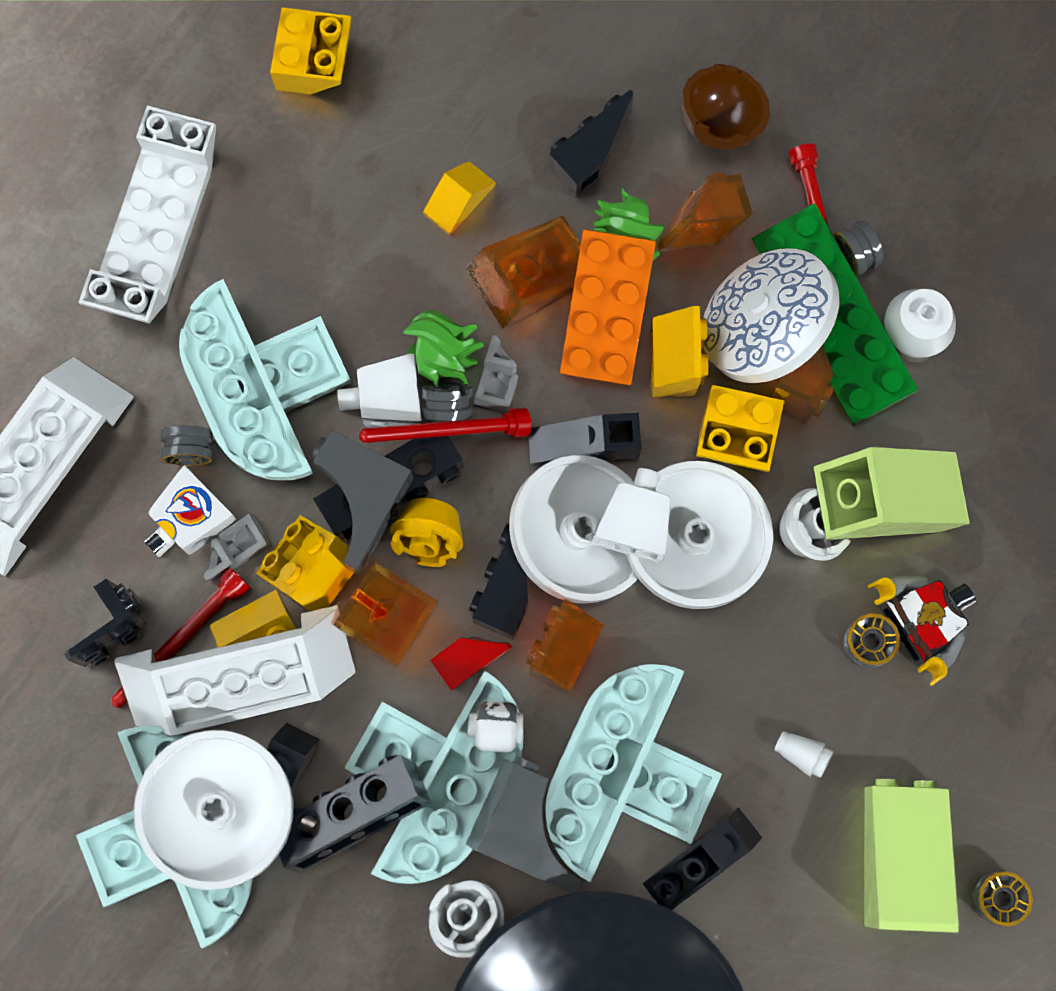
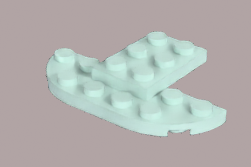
(252, 387)
(619, 769)
(455, 778)
(123, 868)

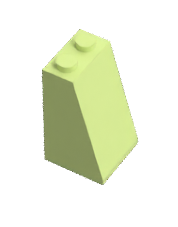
(890, 493)
(909, 858)

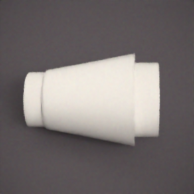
(804, 753)

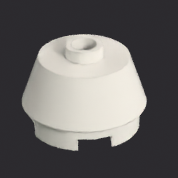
(920, 322)
(804, 531)
(464, 917)

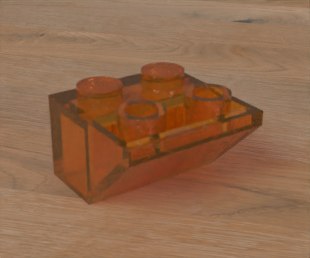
(565, 647)

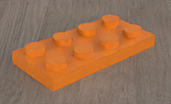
(607, 306)

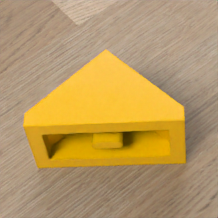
(457, 196)

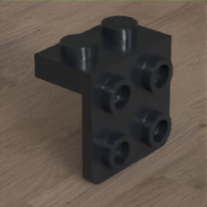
(123, 629)

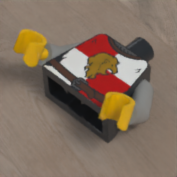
(926, 619)

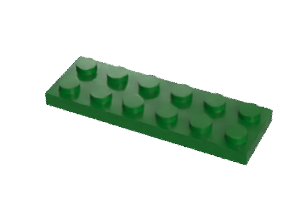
(861, 354)

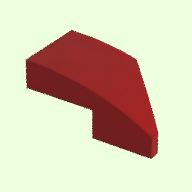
(466, 658)

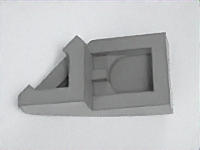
(497, 379)
(236, 546)

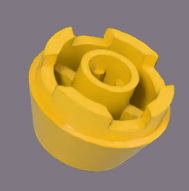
(427, 531)

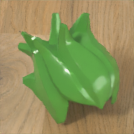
(627, 219)
(442, 346)

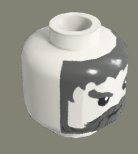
(496, 726)

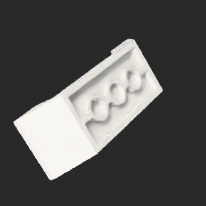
(154, 217)
(47, 441)
(239, 677)

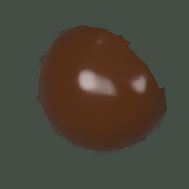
(724, 107)

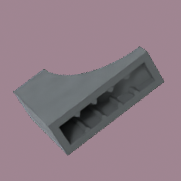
(371, 487)
(512, 825)

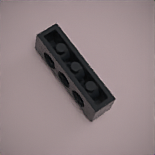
(445, 469)
(403, 797)

